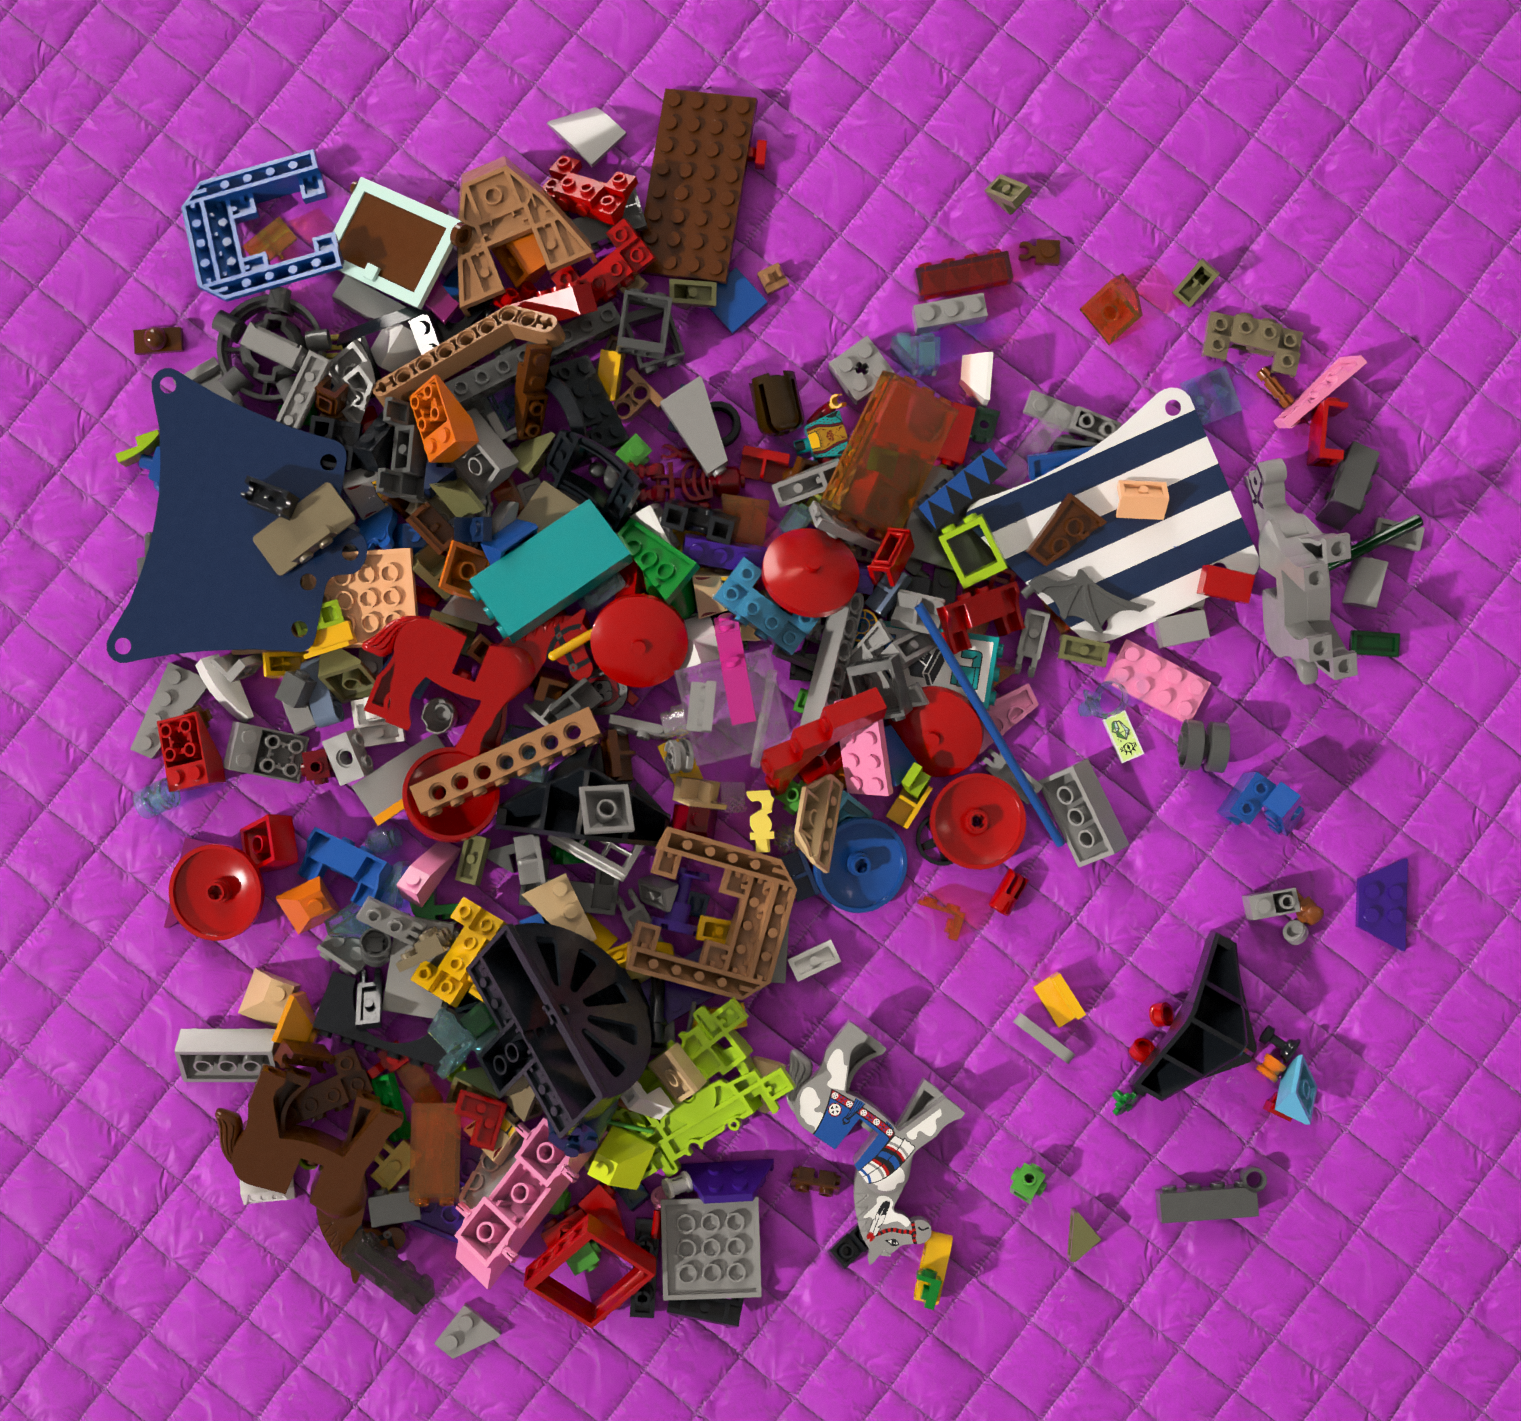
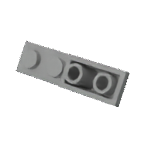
(1083, 424)

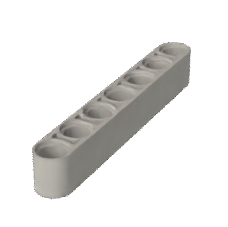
(833, 659)

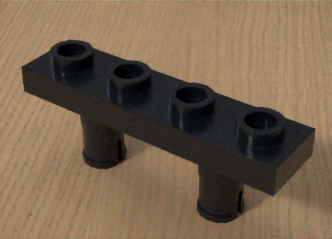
(644, 1300)

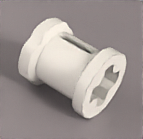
(677, 1185)

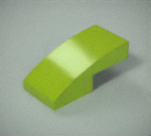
(146, 445)
(329, 616)
(916, 781)

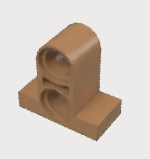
(636, 406)

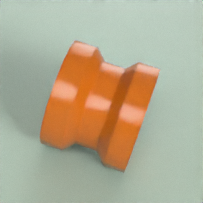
(1271, 1067)

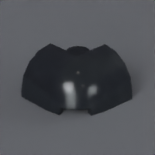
(342, 431)

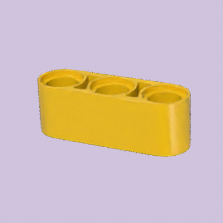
(934, 1257)

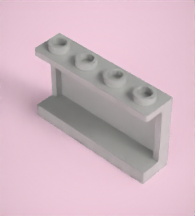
(402, 993)

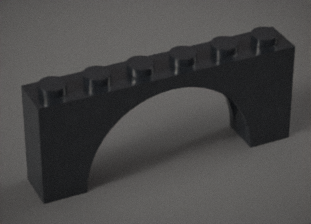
(338, 1018)

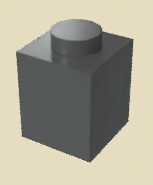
(296, 688)

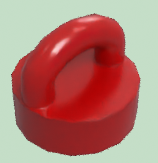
(1161, 1014)
(1141, 1049)

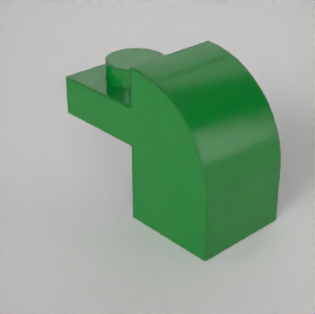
(432, 910)

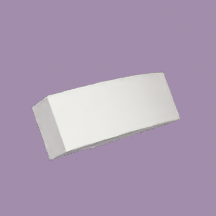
(228, 694)

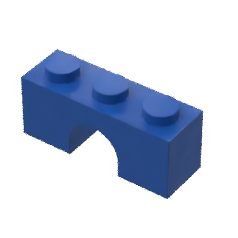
(1283, 809)

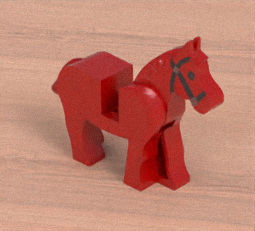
(431, 649)

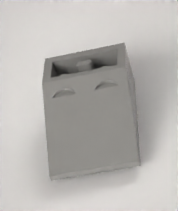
(265, 752)

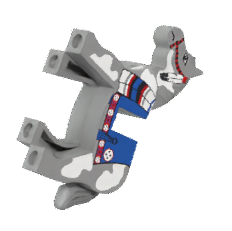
(884, 1160)

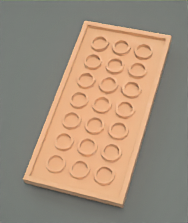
(369, 597)

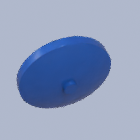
(864, 866)

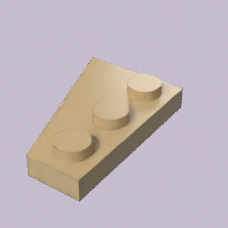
(560, 906)

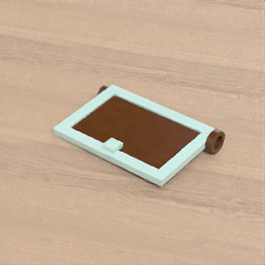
(396, 241)

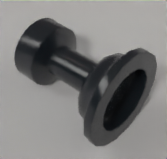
(1287, 1047)

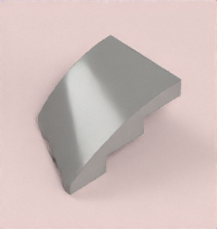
(589, 133)
(354, 369)

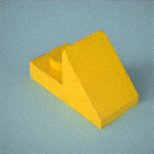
(712, 929)

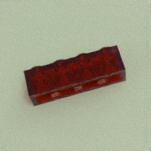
(963, 275)

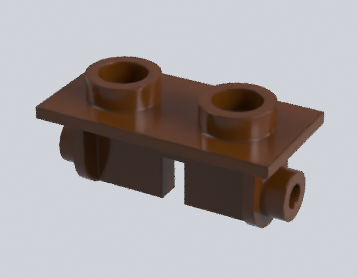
(823, 1184)

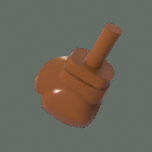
(1310, 912)

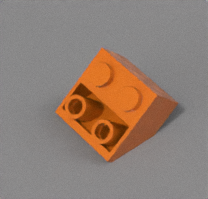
(521, 259)

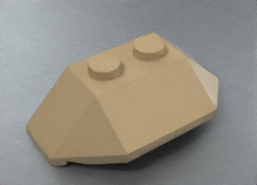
(818, 820)

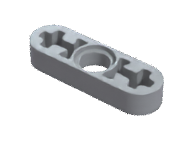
(1044, 1038)

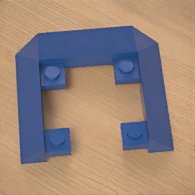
(215, 236)

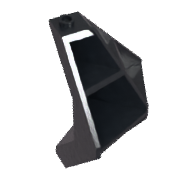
(556, 810)
(1208, 1031)

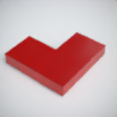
(487, 1114)

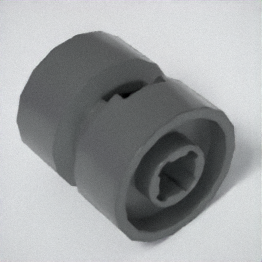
(375, 947)

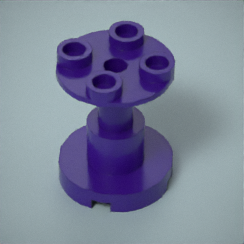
(678, 917)

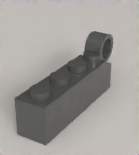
(1211, 1201)

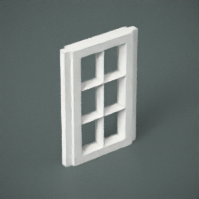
(599, 861)

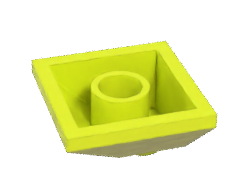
(622, 1159)

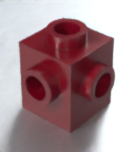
(310, 765)

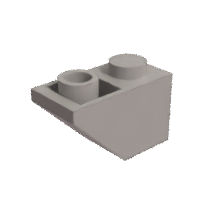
(1270, 903)

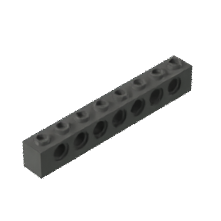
(502, 371)

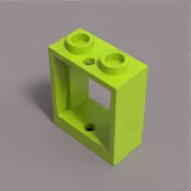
(984, 571)

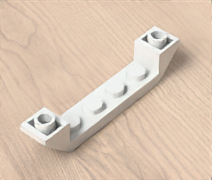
(654, 1104)

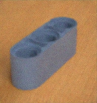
(323, 703)

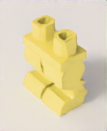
(760, 821)

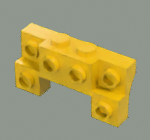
(450, 978)

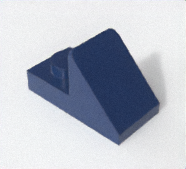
(437, 473)
(473, 529)

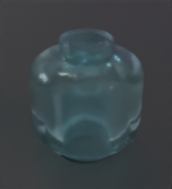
(384, 841)

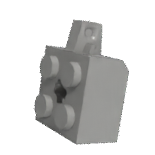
(845, 367)

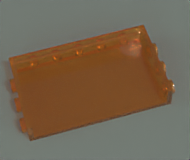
(889, 454)

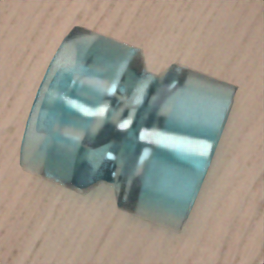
(155, 799)

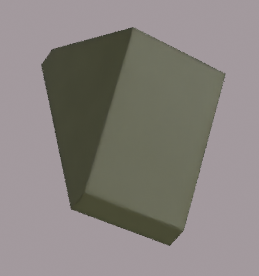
(1196, 282)
(1080, 1237)

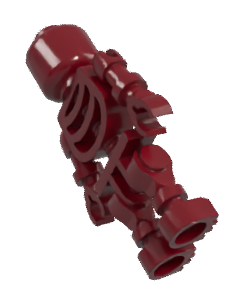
(727, 483)

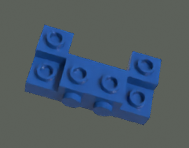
(342, 857)

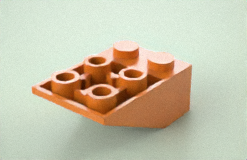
(442, 422)

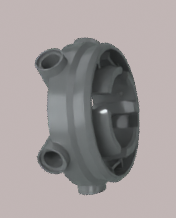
(232, 326)

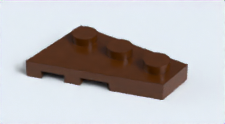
(1065, 528)

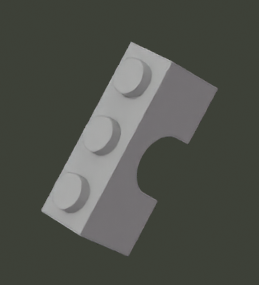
(959, 310)

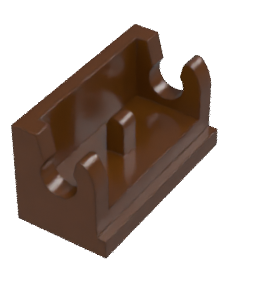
(432, 528)
(303, 1054)

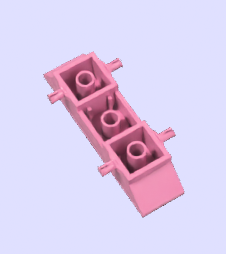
(507, 1218)

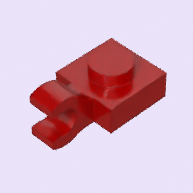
(386, 1063)

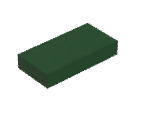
(1375, 643)

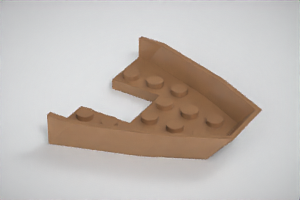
(500, 207)

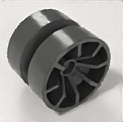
(1203, 745)

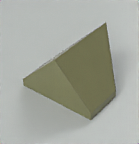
(458, 497)

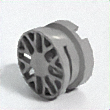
(679, 756)

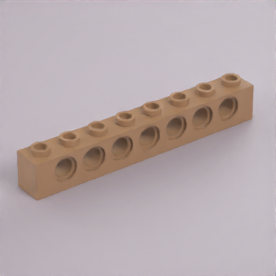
(425, 790)

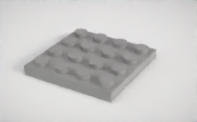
(710, 1249)

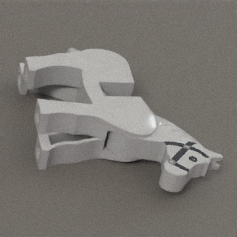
(1298, 557)

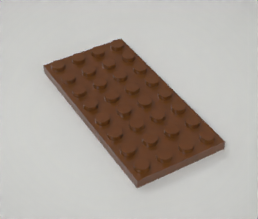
(697, 184)

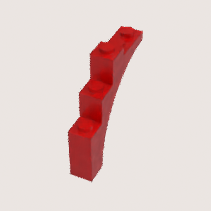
(809, 740)

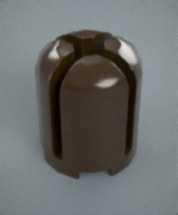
(777, 403)

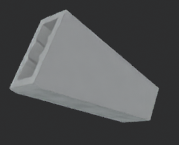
(695, 422)

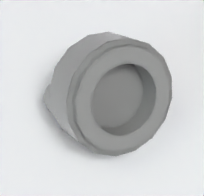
(1295, 932)

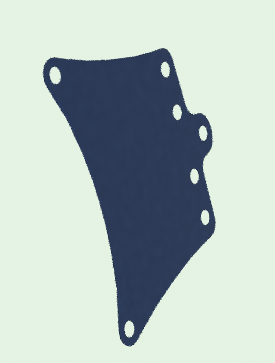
(202, 571)

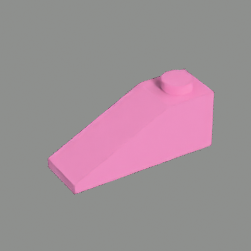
(427, 872)

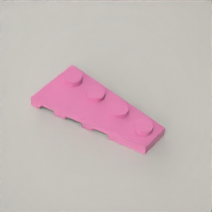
(1330, 380)

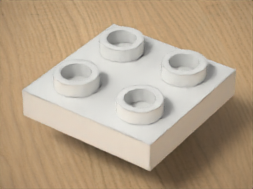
(374, 728)

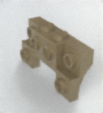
(1253, 336)

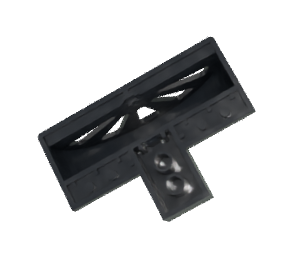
(563, 1020)

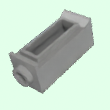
(274, 347)

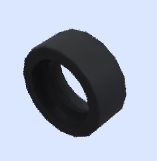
(732, 412)

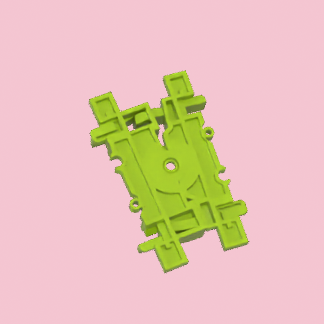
(716, 1101)

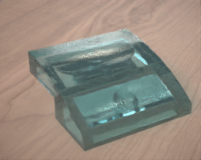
(1212, 395)

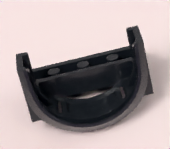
(586, 406)

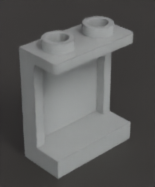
(208, 375)

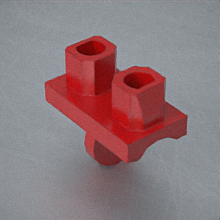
(513, 296)

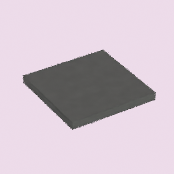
(967, 546)

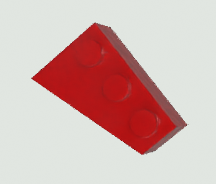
(563, 302)

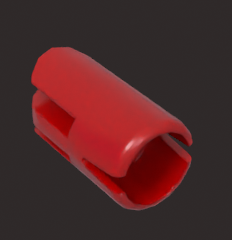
(1008, 892)

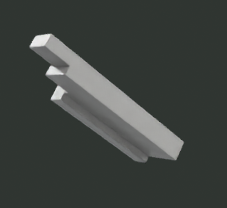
(364, 300)

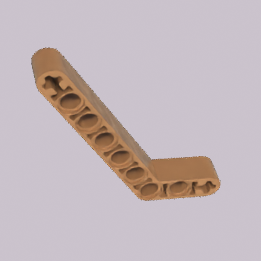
(469, 347)

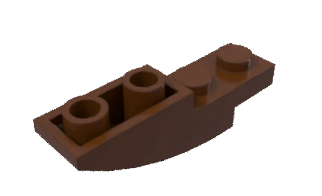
(529, 391)

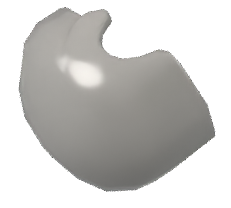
(439, 715)

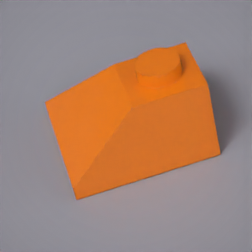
(308, 904)

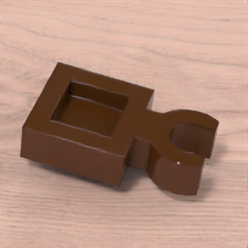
(1045, 252)

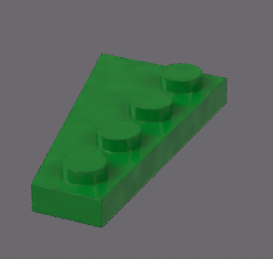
(660, 561)

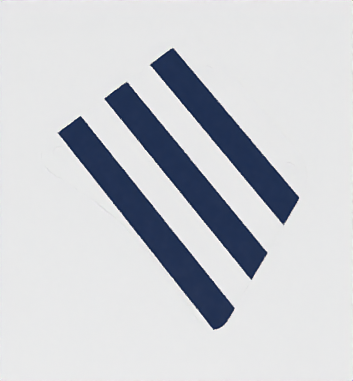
(1131, 554)

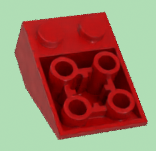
(189, 753)

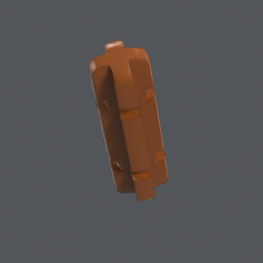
(1275, 387)

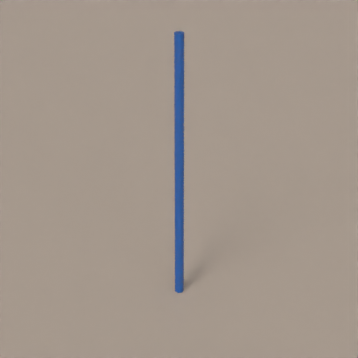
(989, 724)

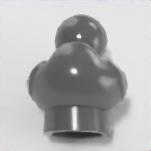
(609, 475)

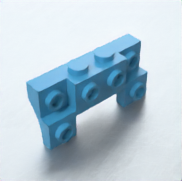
(759, 612)

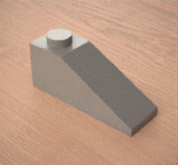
(804, 483)

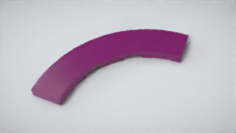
(439, 300)

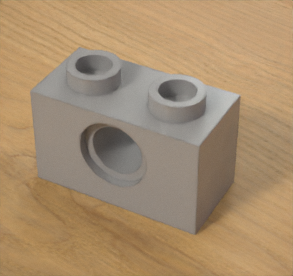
(337, 752)

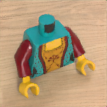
(824, 433)

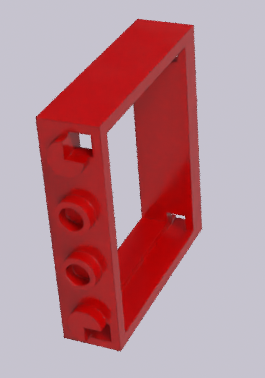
(539, 1281)

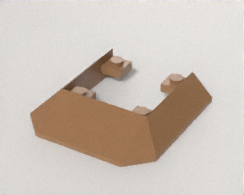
(756, 929)

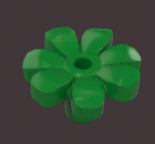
(1124, 1101)

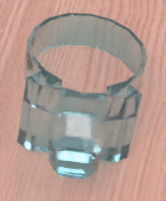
(1092, 706)

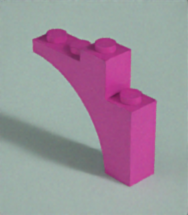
(734, 669)

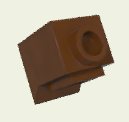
(330, 402)

